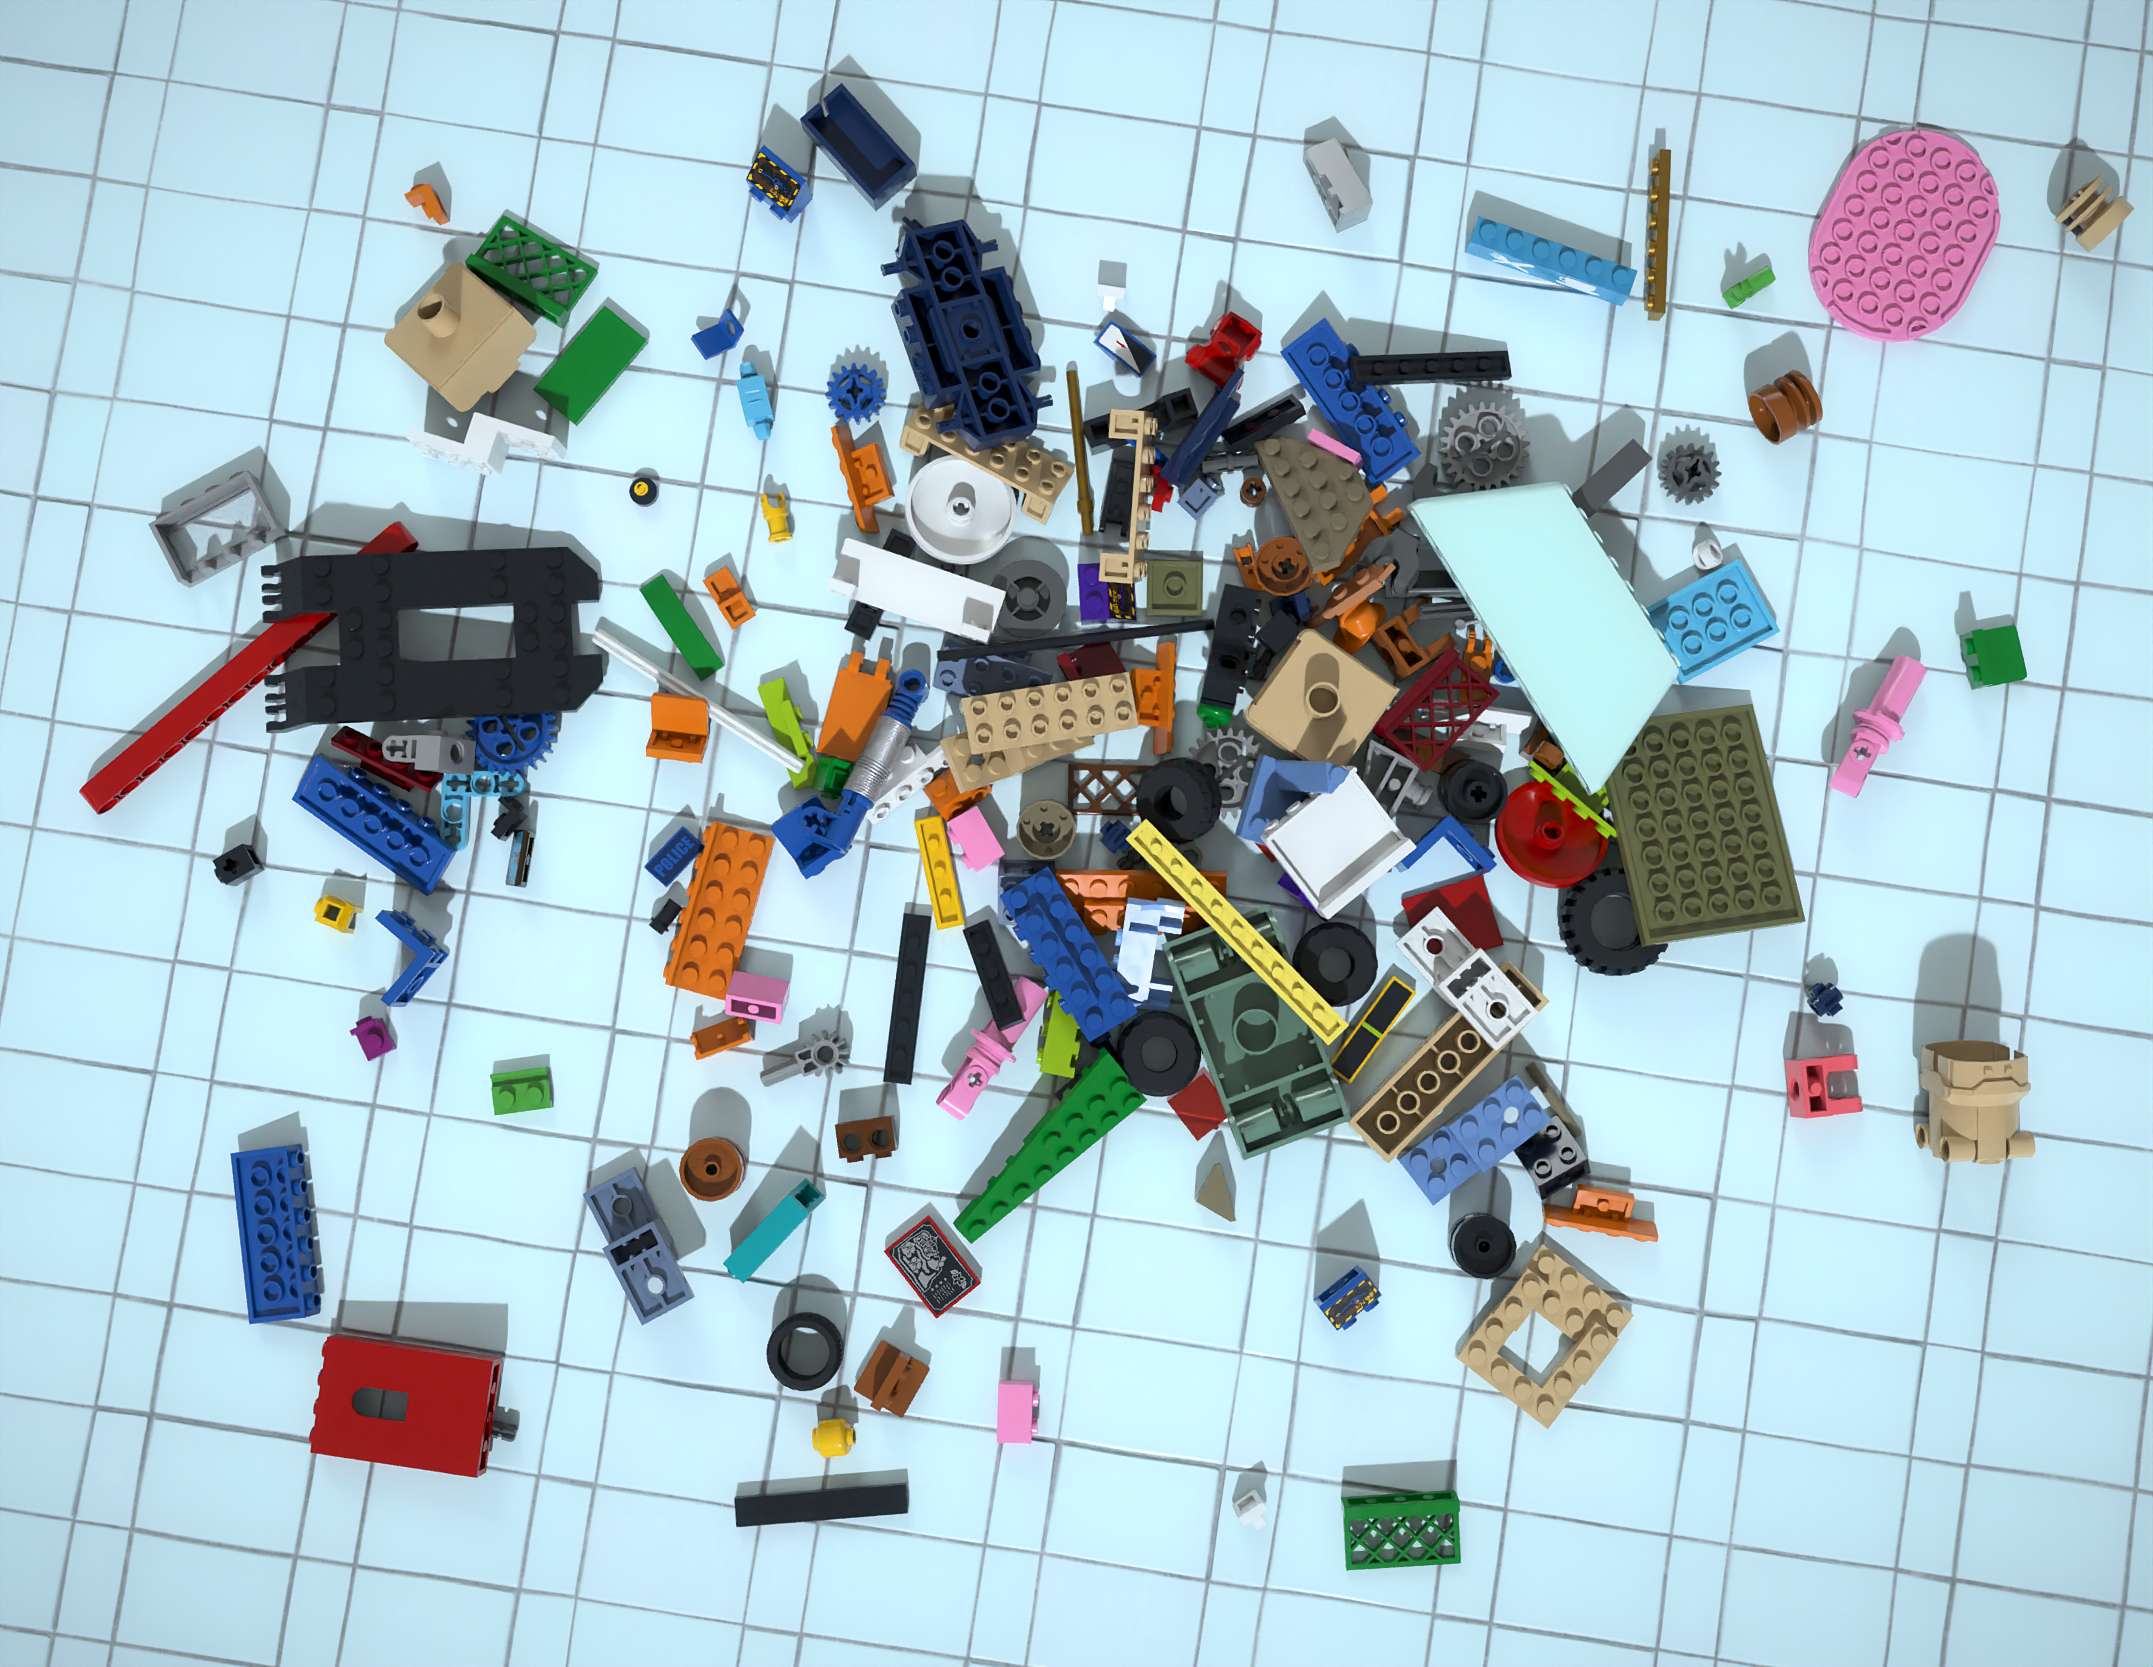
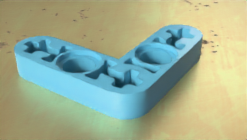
(462, 797)

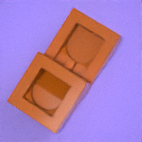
(729, 597)

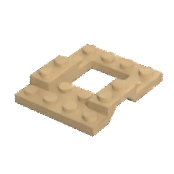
(1570, 1305)

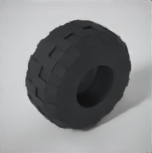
(1199, 788)
(1361, 955)
(1187, 1053)

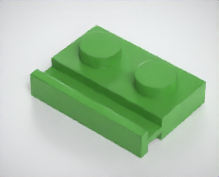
(521, 1091)

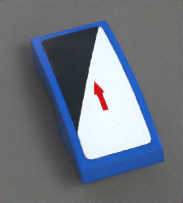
(1124, 348)

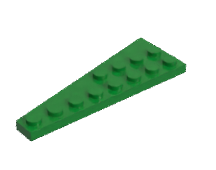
(1081, 1119)

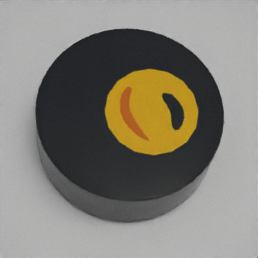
(644, 492)

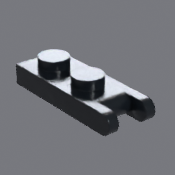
(1118, 496)

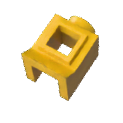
(324, 906)

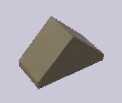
(1215, 1194)

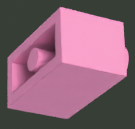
(975, 839)
(757, 997)
(1015, 1411)

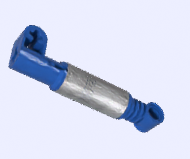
(872, 772)

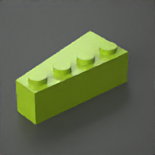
(1061, 1043)

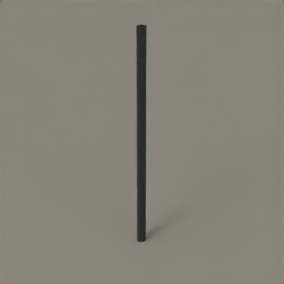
(1075, 640)

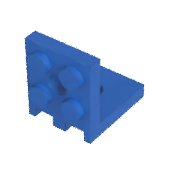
(1459, 838)
(424, 965)

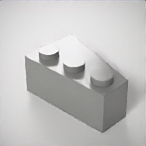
(1338, 184)
(1387, 775)

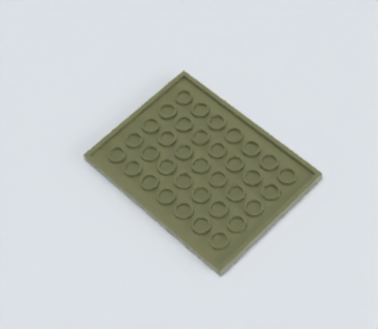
(1702, 829)

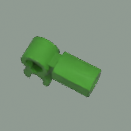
(1749, 287)

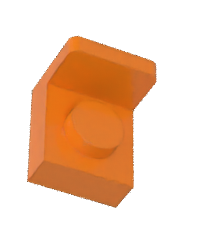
(427, 197)

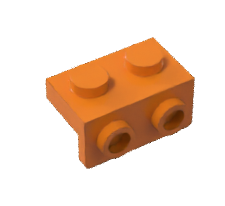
(947, 798)

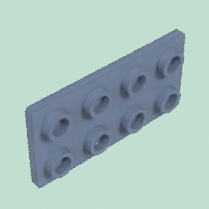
(988, 673)

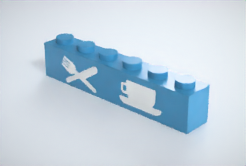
(1551, 261)

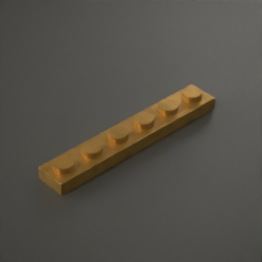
(1658, 245)

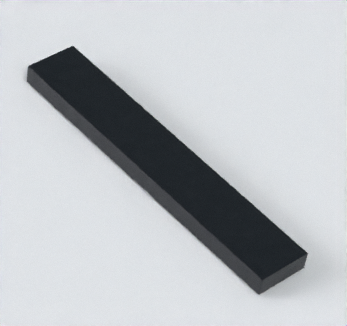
(1429, 368)
(907, 999)
(821, 1504)

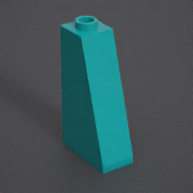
(774, 1230)

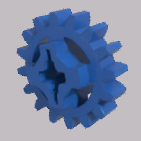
(845, 393)

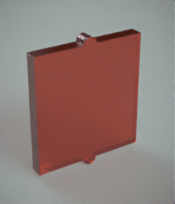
(1198, 1107)

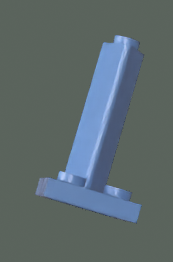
(1278, 786)

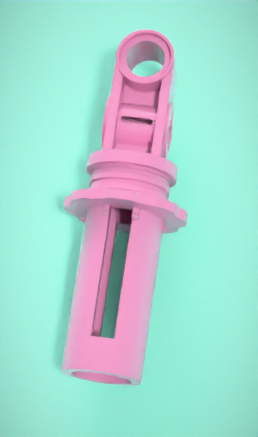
(1878, 724)
(989, 1053)

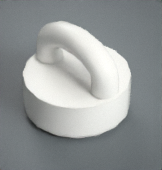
(1709, 553)

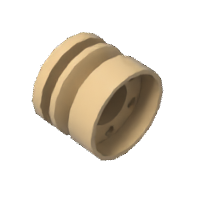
(2093, 213)

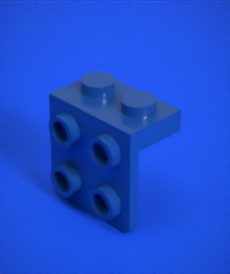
(809, 856)

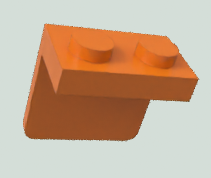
(678, 728)

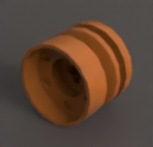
(1785, 407)
(1273, 575)

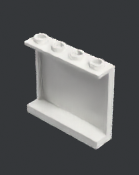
(1336, 844)

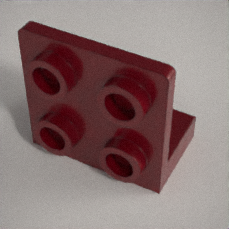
(1090, 662)

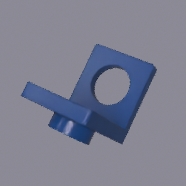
(719, 337)

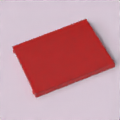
(1465, 906)

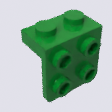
(1993, 656)

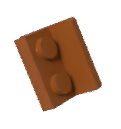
(891, 1379)

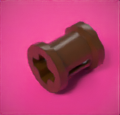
(1258, 486)

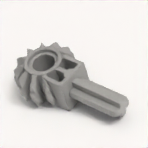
(809, 1061)

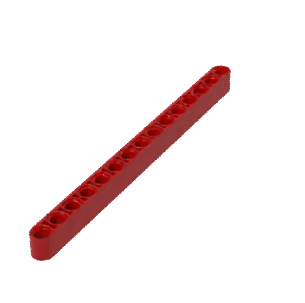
(219, 693)

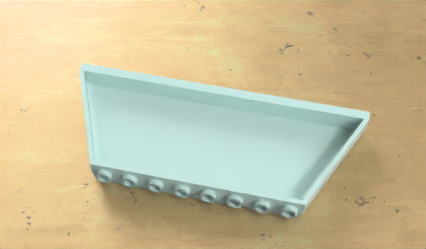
(1555, 616)

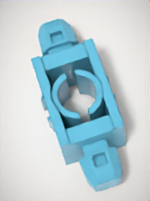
(755, 400)

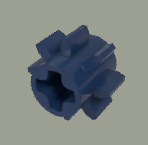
(1115, 836)
(1825, 999)

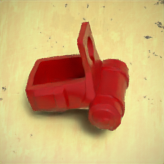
(1230, 345)

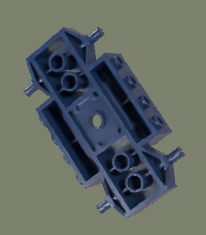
(982, 373)

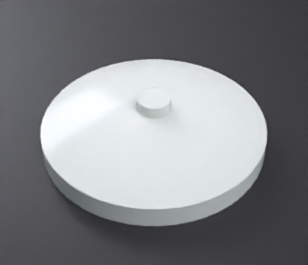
(959, 511)

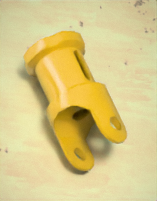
(776, 519)

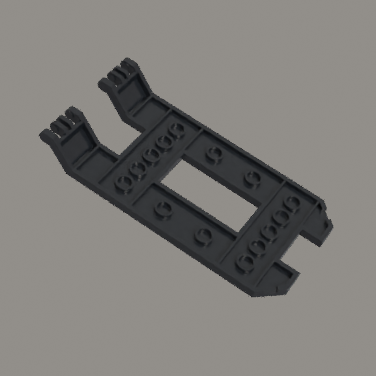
(379, 688)

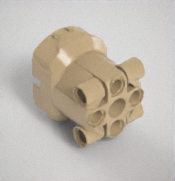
(1974, 1102)

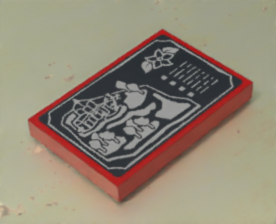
(932, 1266)

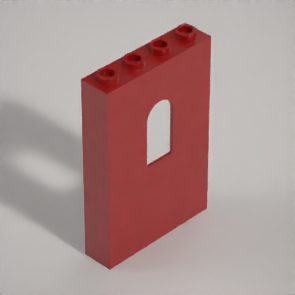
(446, 1410)

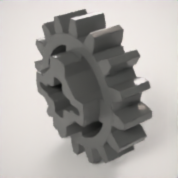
(1679, 471)

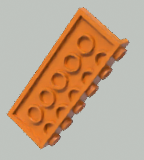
(718, 910)

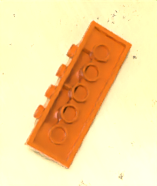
(1103, 895)

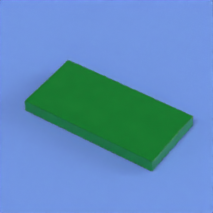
(590, 365)

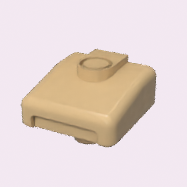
(462, 338)
(1319, 702)

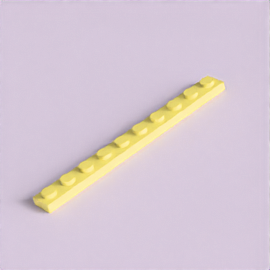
(1237, 932)

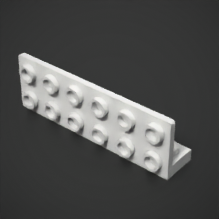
(916, 591)

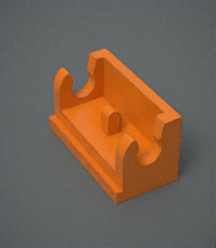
(721, 1037)

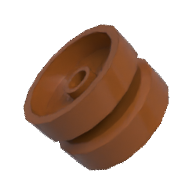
(730, 1166)

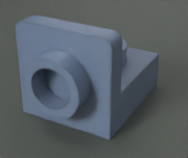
(1201, 496)

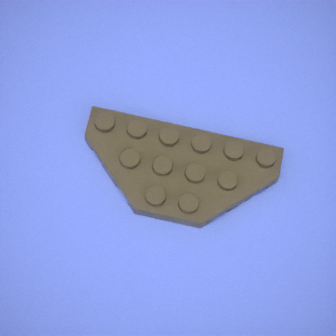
(1319, 497)

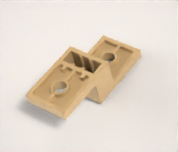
(1004, 763)

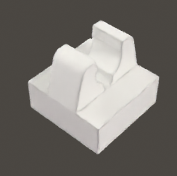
(1110, 294)
(1251, 1509)

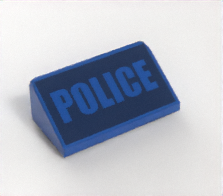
(674, 856)

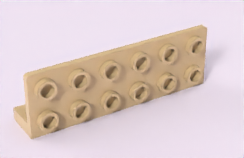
(1140, 427)
(1015, 463)
(1049, 713)

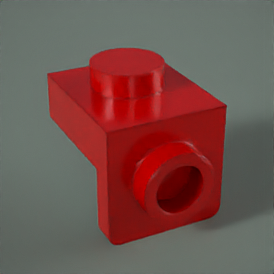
(1163, 490)

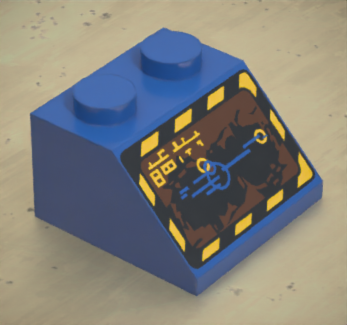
(778, 185)
(1348, 1298)

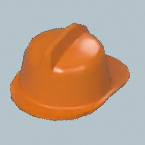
(1358, 625)

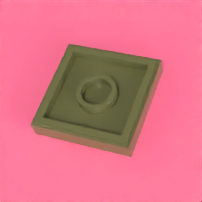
(1174, 588)

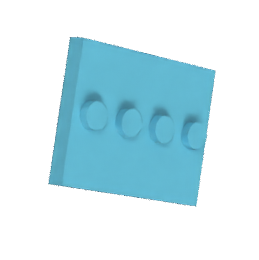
(1712, 620)

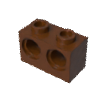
(865, 1131)

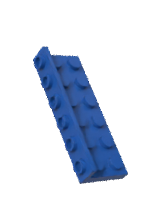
(275, 1234)

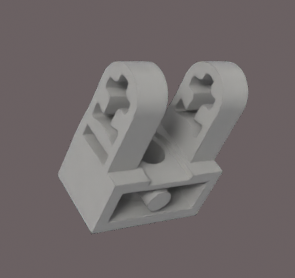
(434, 752)

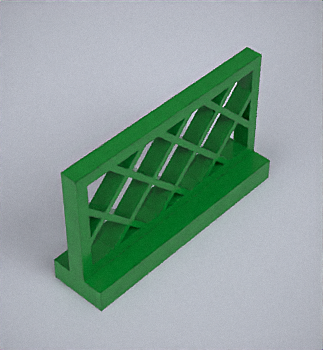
(515, 287)
(1405, 1506)

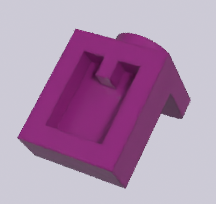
(373, 1037)

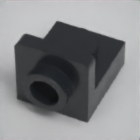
(508, 823)

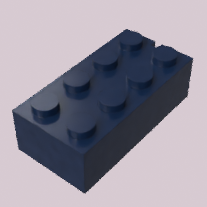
(859, 147)

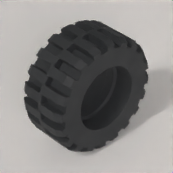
(1579, 935)

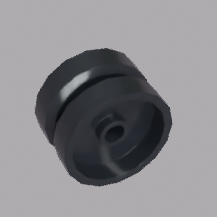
(1488, 796)
(1493, 1258)

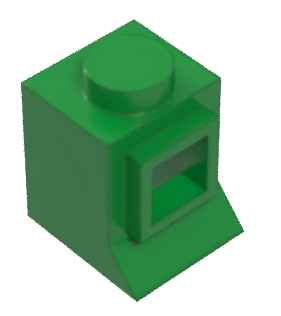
(831, 777)

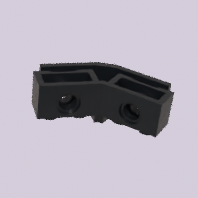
(1229, 653)

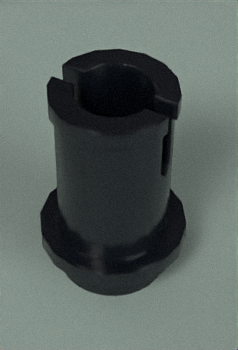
(665, 916)

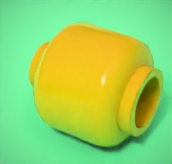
(833, 1437)

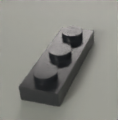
(1263, 423)

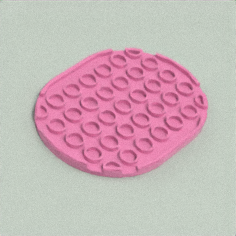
(1904, 236)

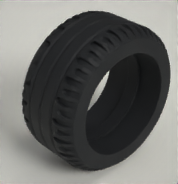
(787, 1376)

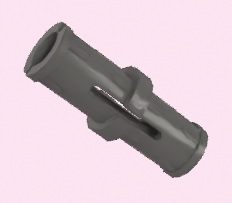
(1229, 463)

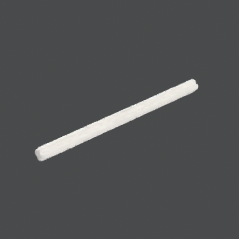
(715, 711)

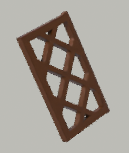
(1096, 770)

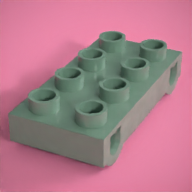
(1255, 1046)

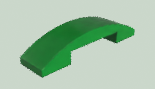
(681, 627)

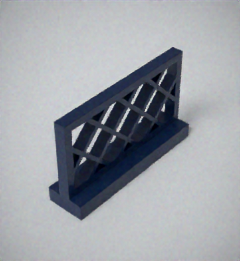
(1203, 434)

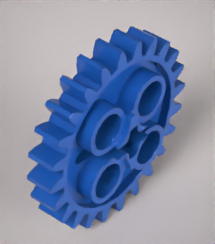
(490, 745)

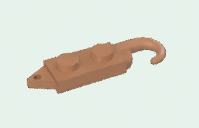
(1350, 593)

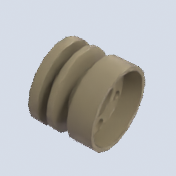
(1041, 845)

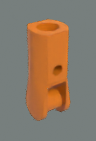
(1247, 571)

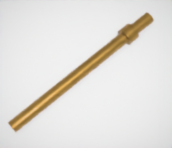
(1084, 505)

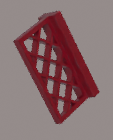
(1414, 699)

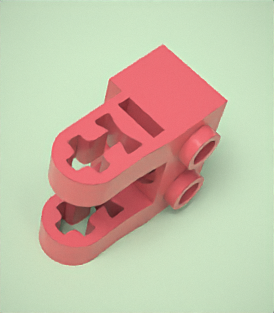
(1809, 1086)

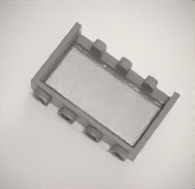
(217, 529)

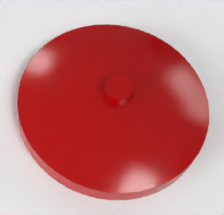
(1546, 838)

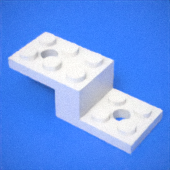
(487, 444)
(1466, 978)

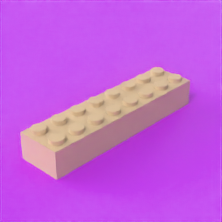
(1431, 1076)

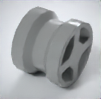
(1418, 794)

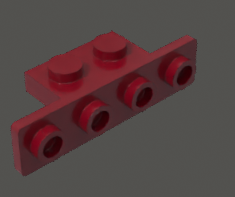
(372, 760)

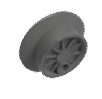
(1032, 600)

